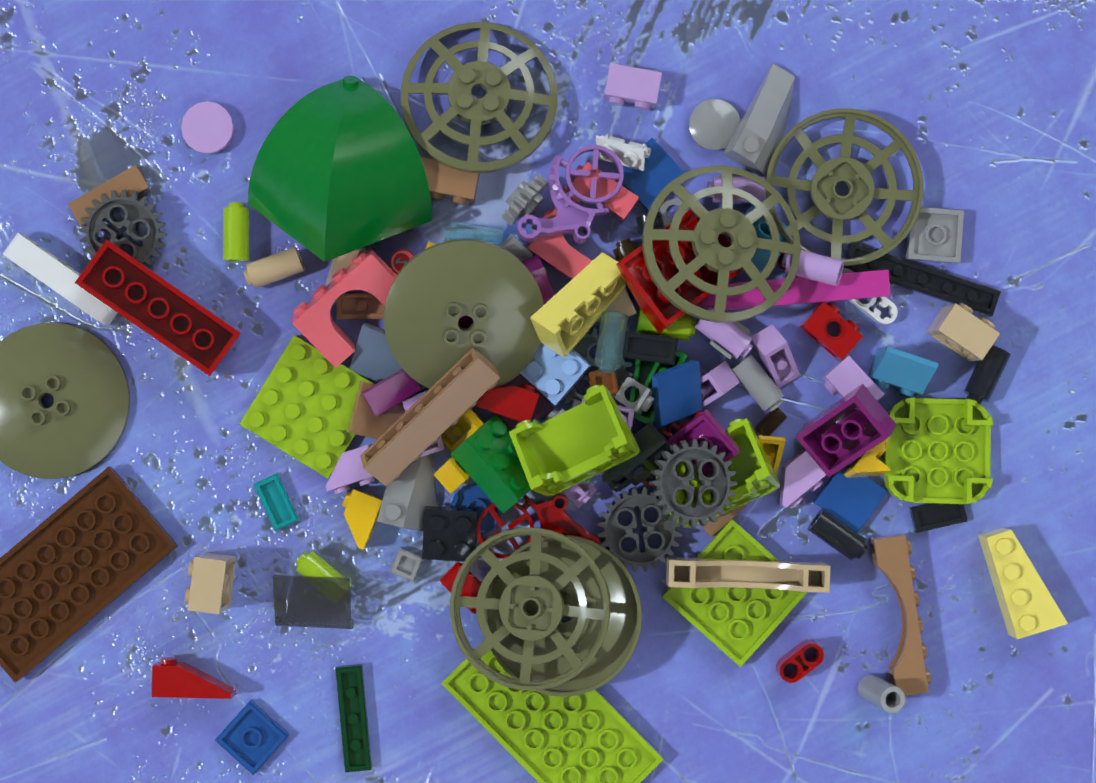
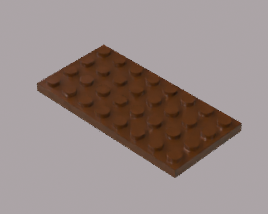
(74, 569)

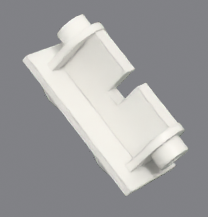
(630, 154)

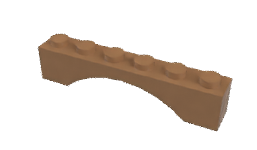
(907, 667)

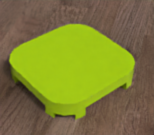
(939, 451)

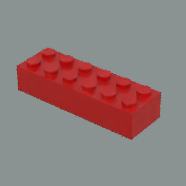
(157, 307)

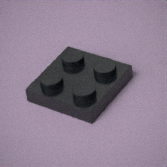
(449, 533)

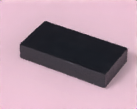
(650, 348)
(936, 515)

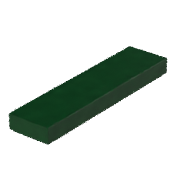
(353, 718)

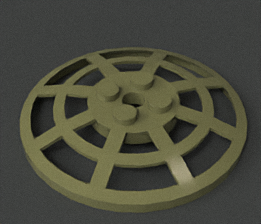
(479, 110)
(855, 176)
(711, 253)
(513, 613)

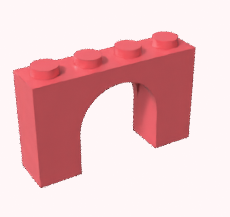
(555, 249)
(314, 318)

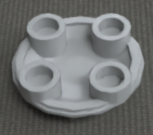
(713, 124)

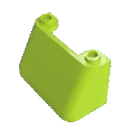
(574, 443)
(753, 470)

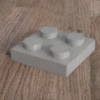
(936, 236)

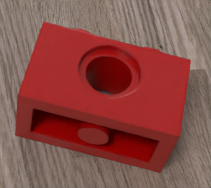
(816, 327)

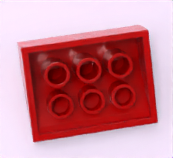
(651, 301)

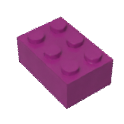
(846, 430)

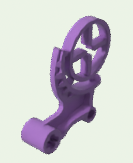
(571, 216)

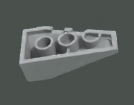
(763, 122)
(409, 494)

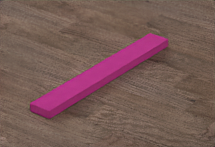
(803, 291)

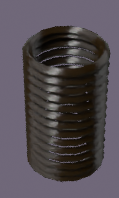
(775, 418)

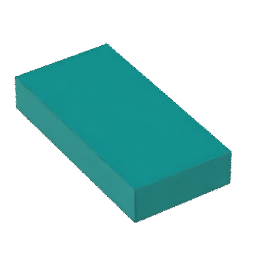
(276, 501)

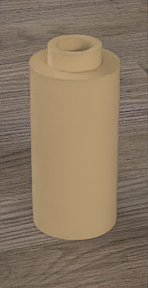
(274, 267)

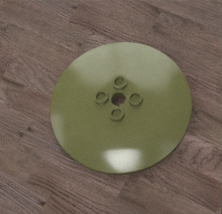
(457, 282)
(87, 407)
(623, 625)

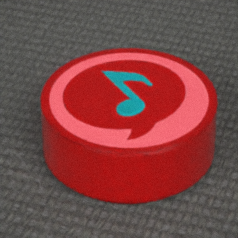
(399, 259)

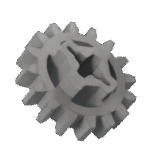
(525, 199)

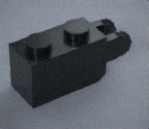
(638, 469)

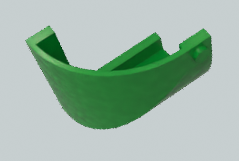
(340, 171)

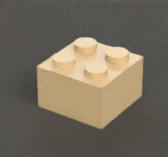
(963, 332)
(210, 583)

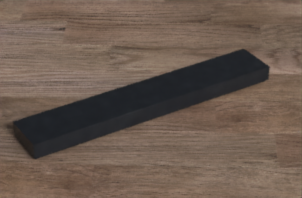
(928, 281)

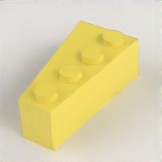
(578, 305)
(1018, 587)

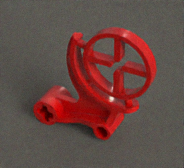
(550, 515)

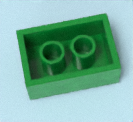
(494, 463)

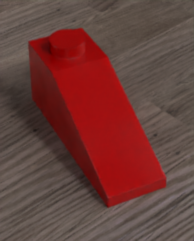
(511, 401)
(182, 680)

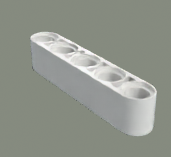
(56, 276)

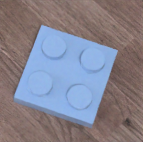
(553, 373)

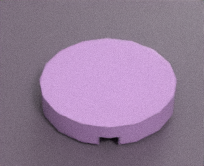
(207, 127)

